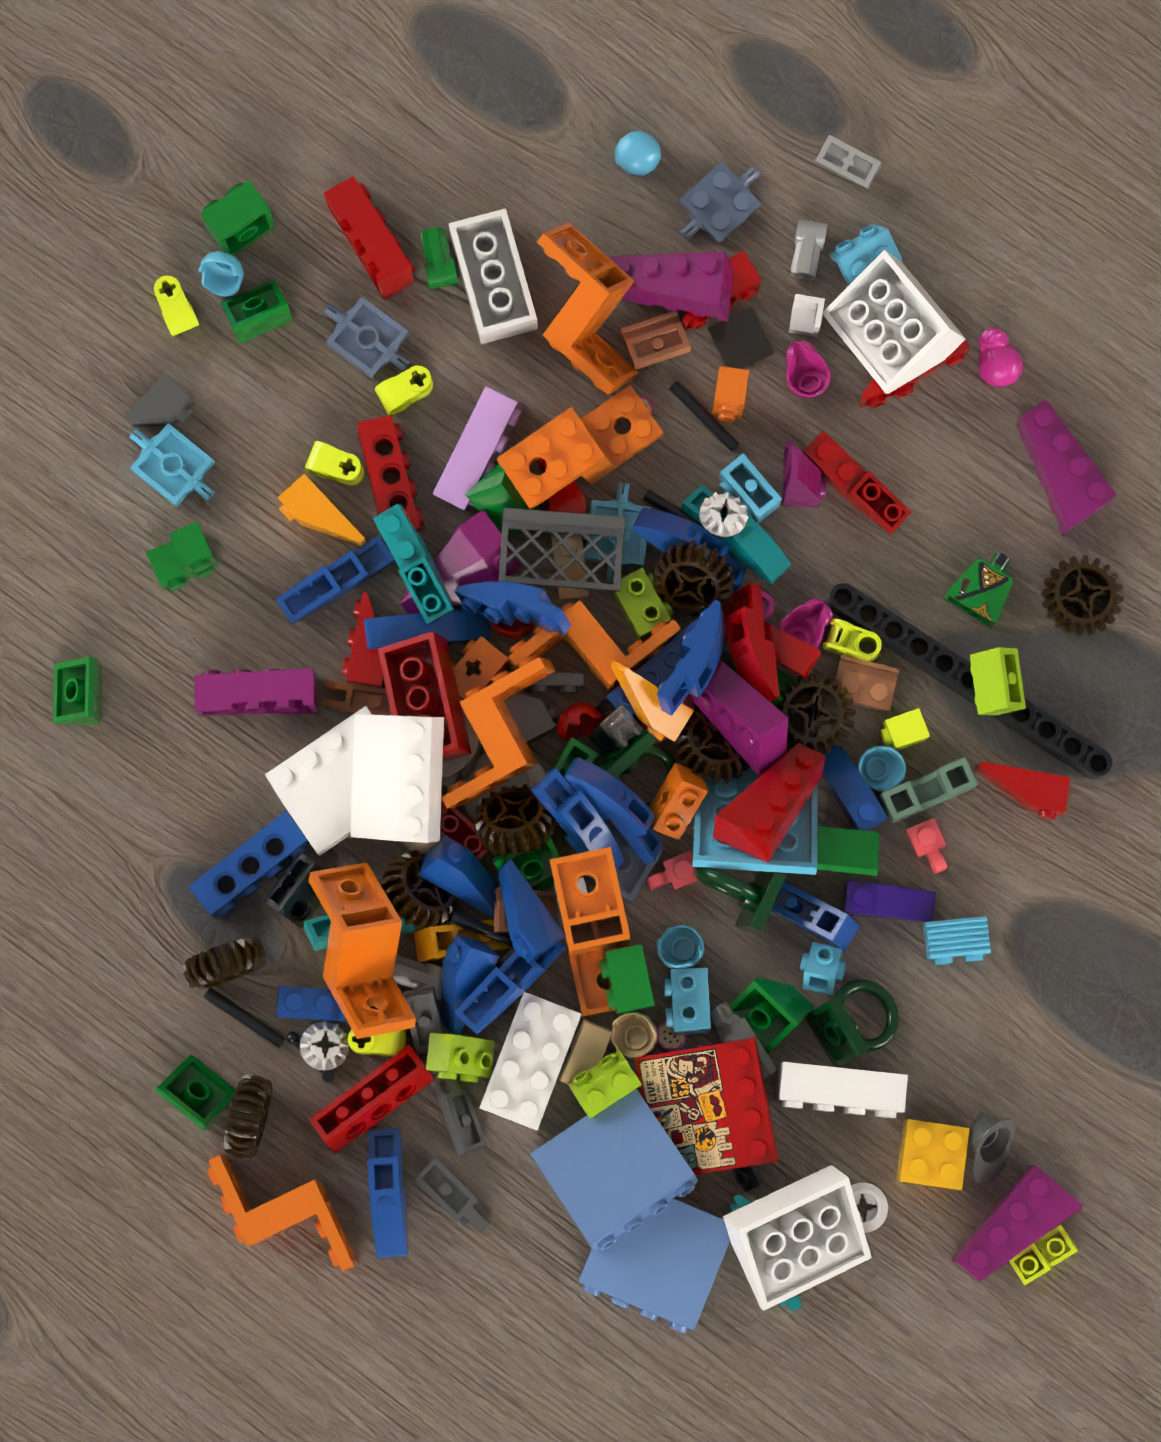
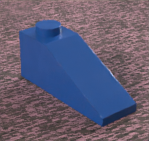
(852, 791)
(460, 874)
(815, 916)
(527, 918)
(464, 969)

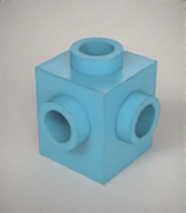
(822, 968)

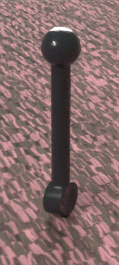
(292, 1038)

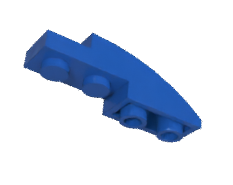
(667, 529)
(512, 601)
(702, 653)
(619, 804)
(575, 815)
(308, 1004)
(387, 1193)

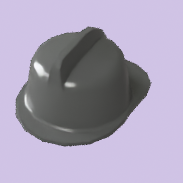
(990, 1144)

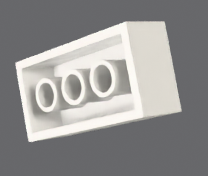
(493, 276)
(530, 1061)
(841, 1087)

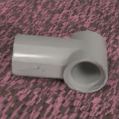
(808, 241)
(418, 975)

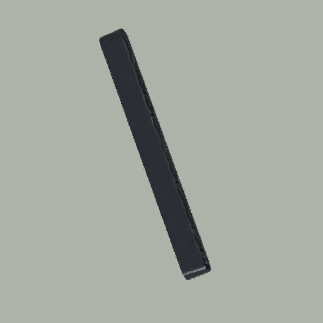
(952, 680)

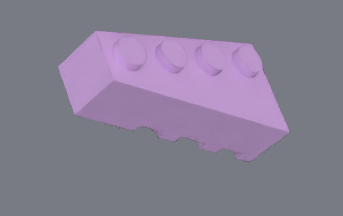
(478, 446)

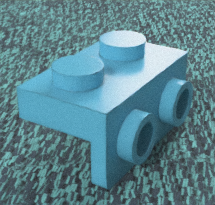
(857, 254)

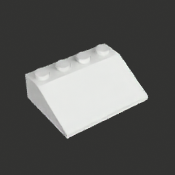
(892, 323)
(397, 778)
(318, 785)
(798, 1236)

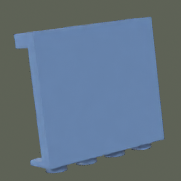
(614, 1170)
(662, 1265)

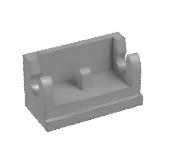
(848, 162)

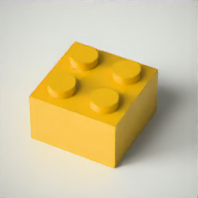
(932, 1154)

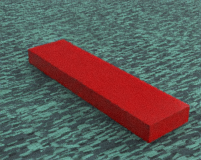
(789, 650)

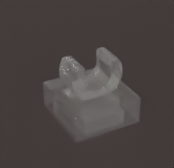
(621, 726)

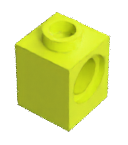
(904, 730)

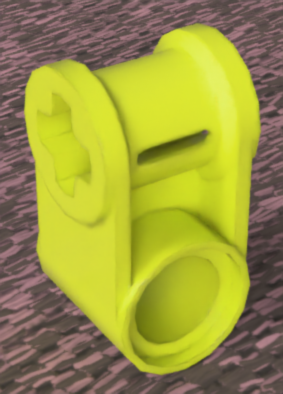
(175, 309)
(401, 391)
(330, 462)
(849, 640)
(381, 1045)

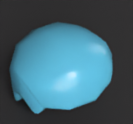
(637, 153)
(221, 273)
(882, 768)
(680, 947)

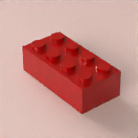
(423, 684)

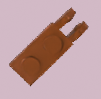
(358, 697)

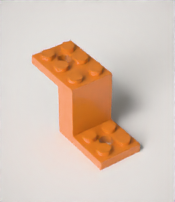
(577, 323)
(580, 446)
(594, 645)
(498, 731)
(590, 920)
(362, 950)
(281, 1213)

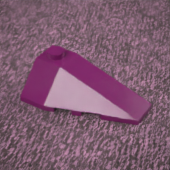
(801, 479)
(468, 558)

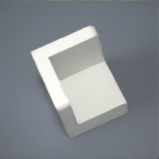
(806, 315)

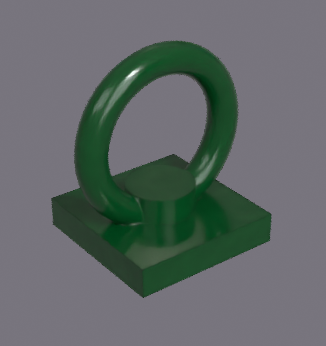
(627, 758)
(754, 898)
(839, 1031)

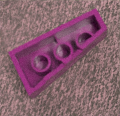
(680, 282)
(1063, 468)
(257, 692)
(744, 718)
(1018, 1220)

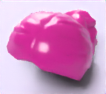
(998, 360)
(806, 370)
(808, 621)

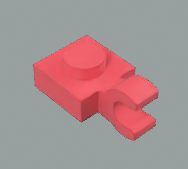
(927, 841)
(677, 873)

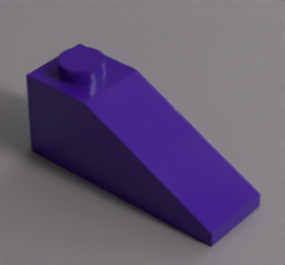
(888, 902)

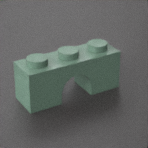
(927, 791)

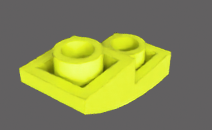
(1043, 1254)

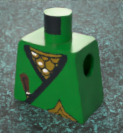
(982, 589)

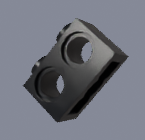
(293, 893)

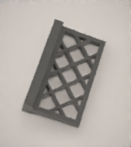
(568, 524)

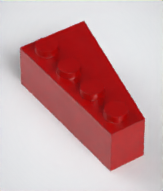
(369, 237)
(770, 805)

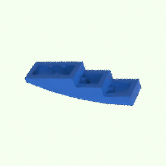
(335, 580)
(454, 626)
(504, 987)

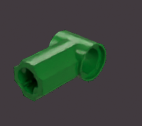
(439, 265)

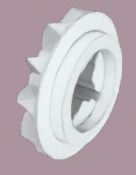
(711, 518)
(313, 1055)
(874, 1196)

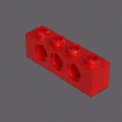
(384, 432)
(371, 1099)

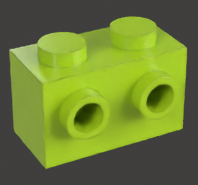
(641, 603)
(997, 681)
(461, 1056)
(604, 1083)

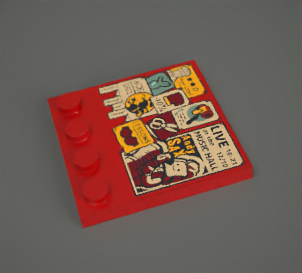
(711, 1104)

